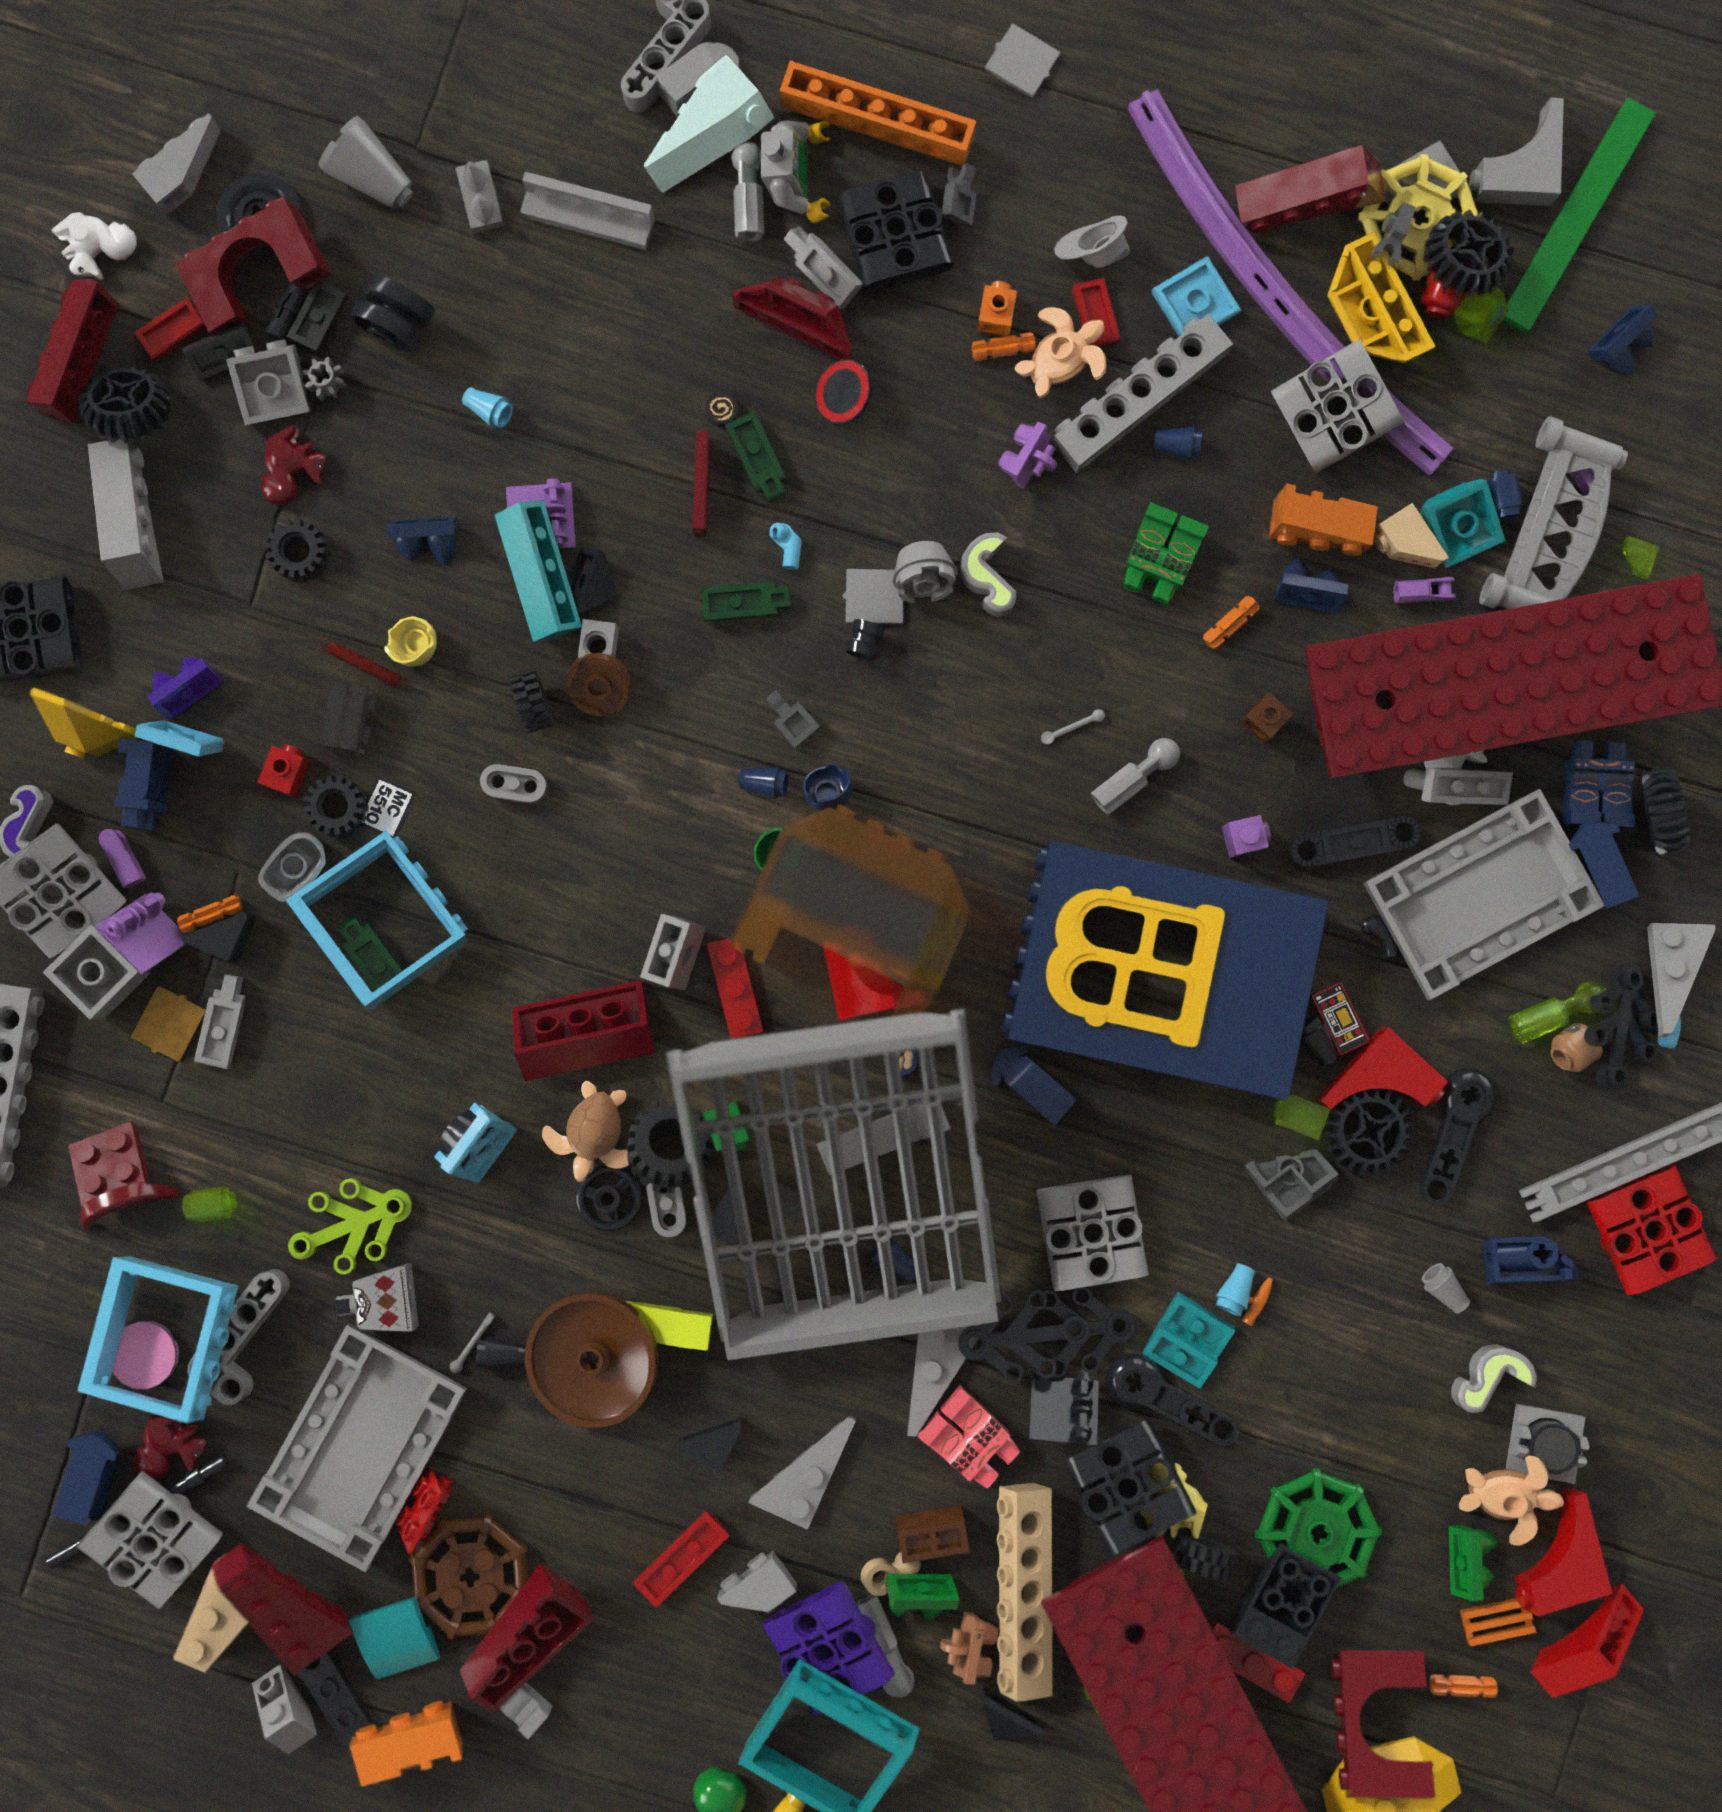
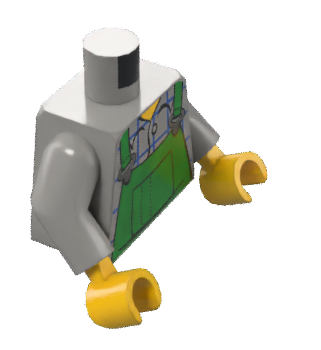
(786, 166)

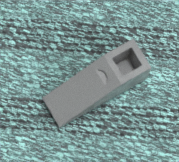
(176, 169)

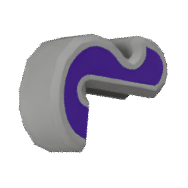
(25, 824)

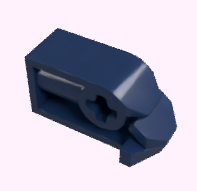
(1604, 861)
(1031, 1083)
(1512, 1262)
(87, 1478)

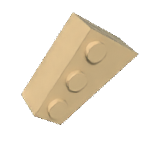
(210, 1628)

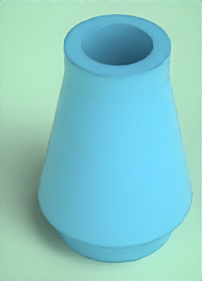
(489, 407)
(1236, 1291)

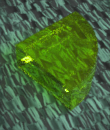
(1640, 555)

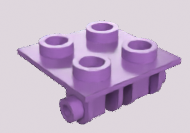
(558, 503)
(143, 932)

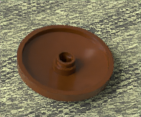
(591, 1359)

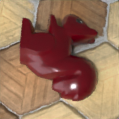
(285, 459)
(160, 1440)

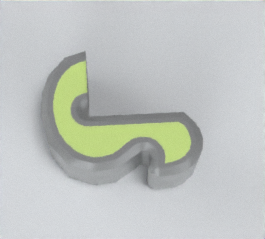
(983, 579)
(1485, 1374)

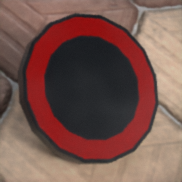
(843, 391)

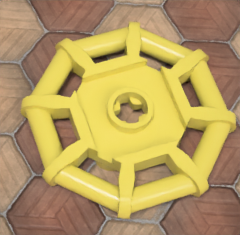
(1424, 196)

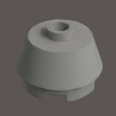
(924, 571)

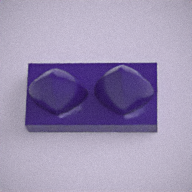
(176, 694)

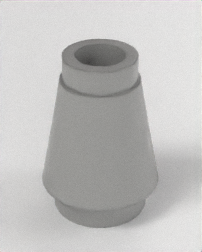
(1444, 1286)

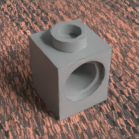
(598, 630)

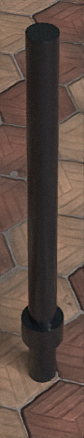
(193, 1479)

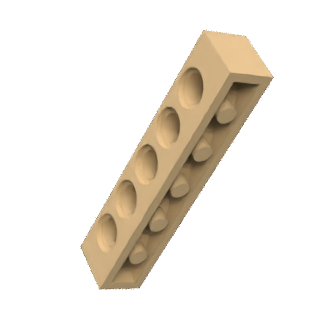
(1034, 1574)

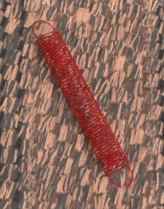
(362, 662)

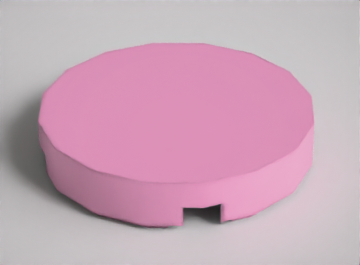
(145, 1355)

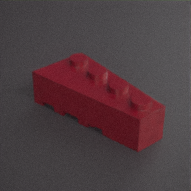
(280, 1610)

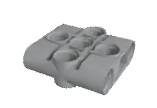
(1296, 404)
(51, 923)
(1121, 1262)
(163, 1575)

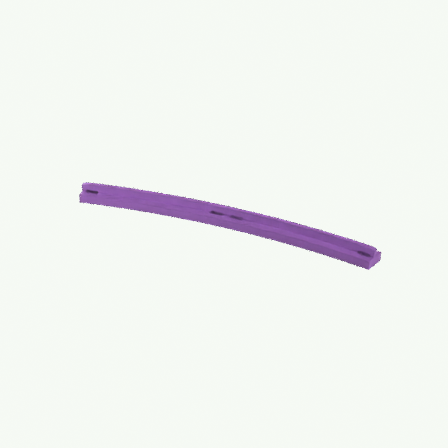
(1248, 259)

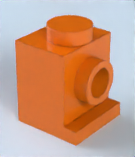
(994, 319)

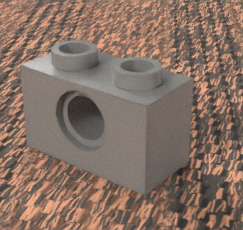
(673, 952)

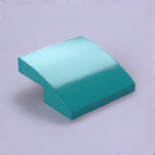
(1188, 1340)
(394, 1638)

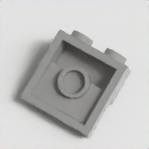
(268, 382)

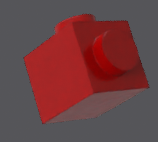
(285, 770)

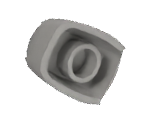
(292, 865)

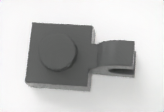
(958, 199)
(1396, 229)
(794, 721)

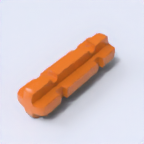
(1003, 346)
(1231, 622)
(210, 914)
(1463, 1686)

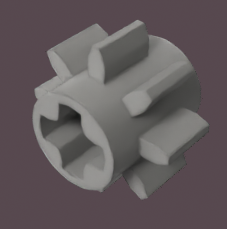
(319, 371)

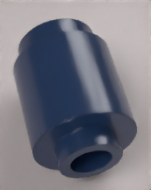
(1506, 494)

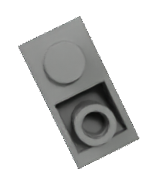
(760, 1586)
(283, 1710)

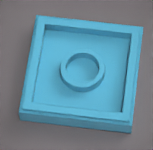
(1195, 294)
(179, 738)

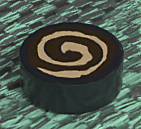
(721, 409)

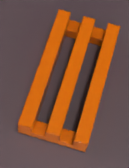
(1499, 1634)

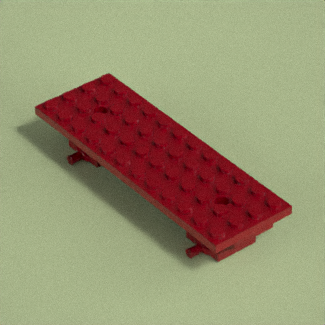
(1514, 676)
(1167, 1689)

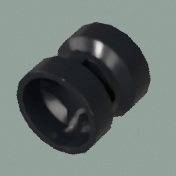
(866, 636)

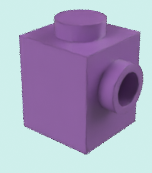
(1246, 836)

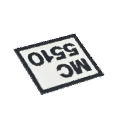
(387, 806)

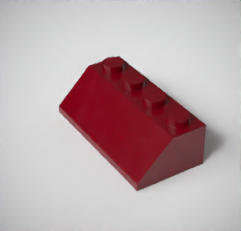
(72, 349)
(582, 1030)

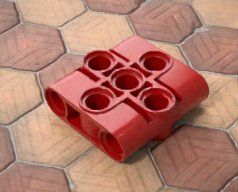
(1661, 1201)

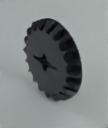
(247, 196)

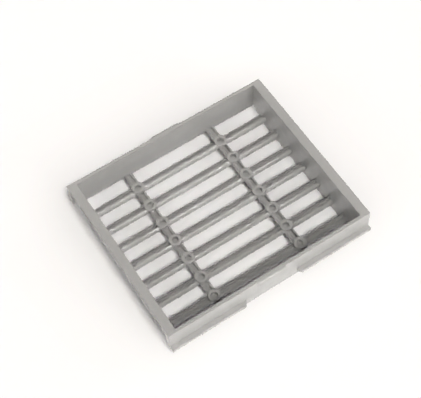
(860, 1313)

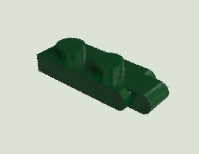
(757, 456)
(744, 601)
(370, 955)

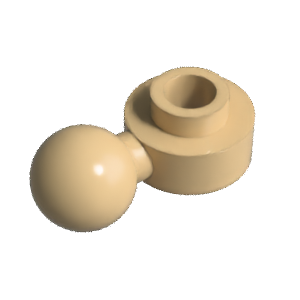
(876, 1585)

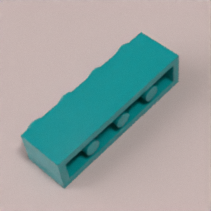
(538, 570)

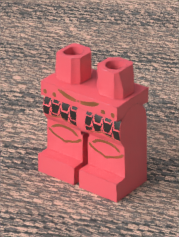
(976, 1445)

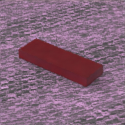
(701, 483)

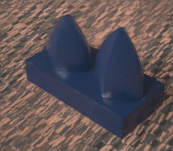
(1631, 327)
(438, 531)
(1317, 593)

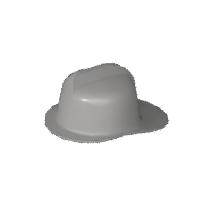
(1097, 243)

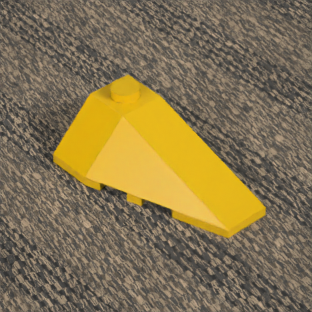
(80, 727)

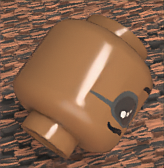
(1571, 1050)

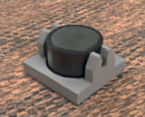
(1553, 1442)

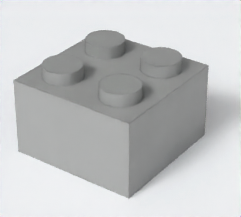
(94, 974)

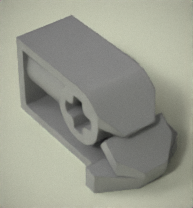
(678, 81)

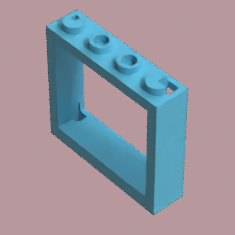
(343, 871)
(111, 1323)

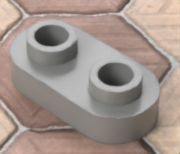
(514, 783)
(665, 1203)

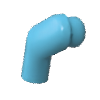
(789, 542)

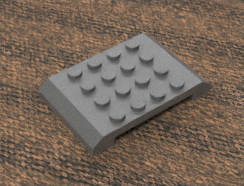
(1483, 894)
(357, 1448)

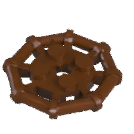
(449, 1570)

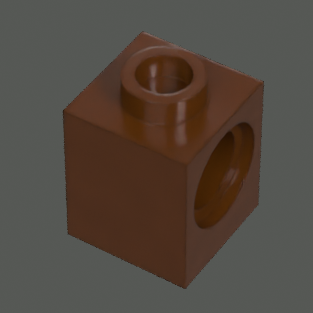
(1266, 718)

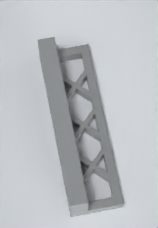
(587, 211)

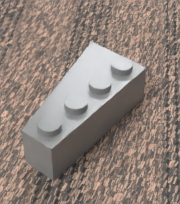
(123, 514)

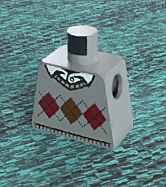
(382, 1301)

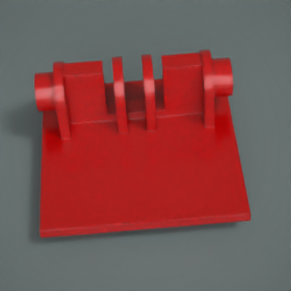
(418, 1518)

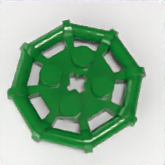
(1321, 1511)

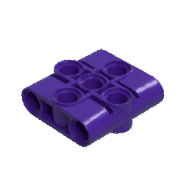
(835, 1618)

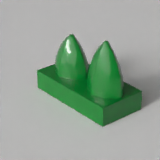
(1466, 1551)
(921, 1592)

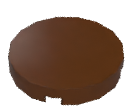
(598, 684)

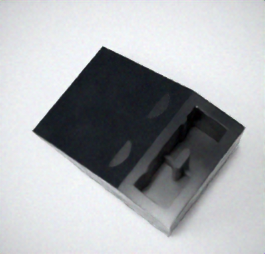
(1283, 1605)

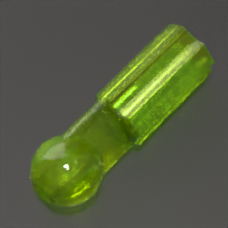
(1552, 1013)

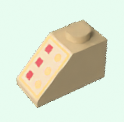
(1409, 539)

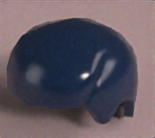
(827, 787)

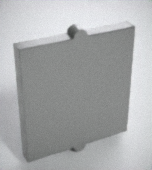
(1022, 60)
(872, 597)

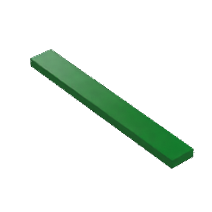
(1577, 214)

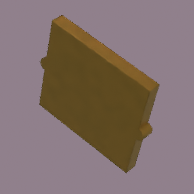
(169, 1024)

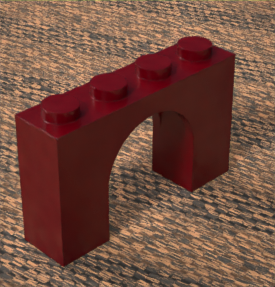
(211, 269)
(1364, 1771)

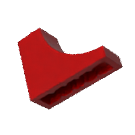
(858, 988)
(1386, 1065)
(1571, 1568)
(1593, 1649)

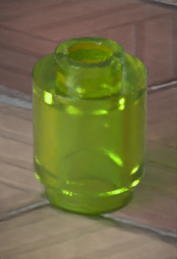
(209, 1204)

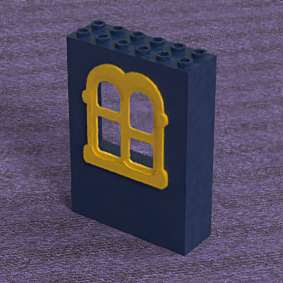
(1242, 987)

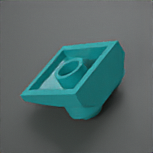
(1463, 520)

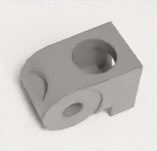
(526, 1709)

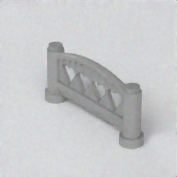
(1568, 453)

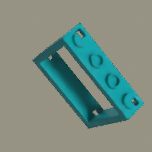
(848, 1709)

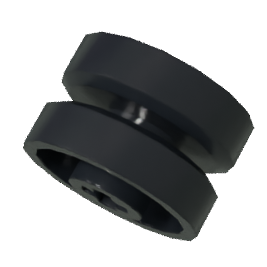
(392, 313)

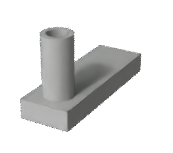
(1461, 785)

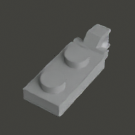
(823, 267)
(221, 1024)

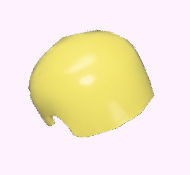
(411, 642)

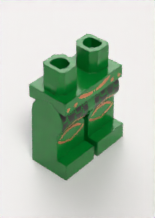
(1160, 564)

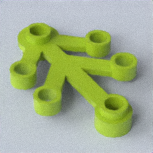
(356, 1223)

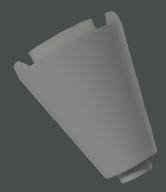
(366, 165)

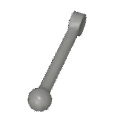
(1048, 737)
(457, 1365)

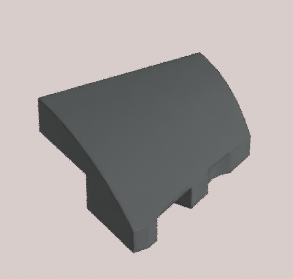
(1293, 1181)

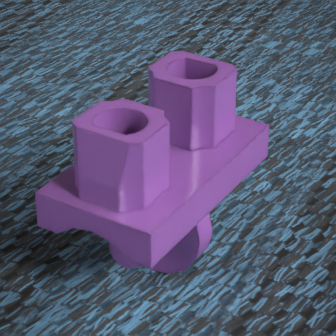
(1033, 457)

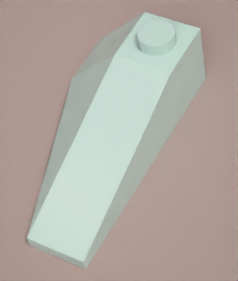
(714, 121)

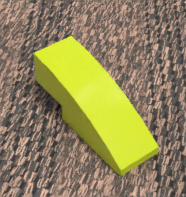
(677, 1326)

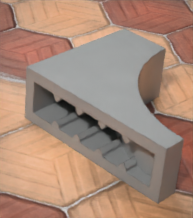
(1529, 173)

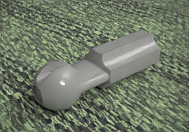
(748, 193)
(1133, 778)
(903, 1680)

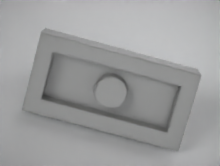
(479, 196)

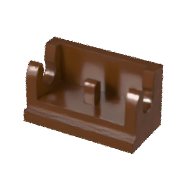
(932, 1534)

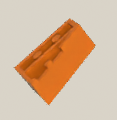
(1322, 522)
(406, 1743)

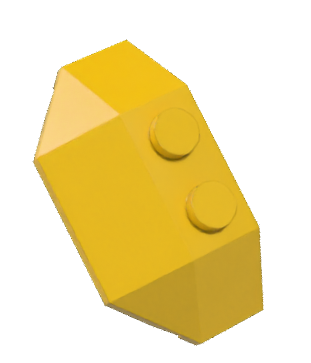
(1376, 305)
(1405, 1749)

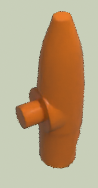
(1258, 1302)

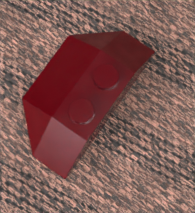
(798, 313)

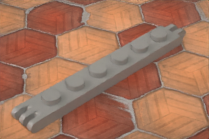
(1625, 1163)

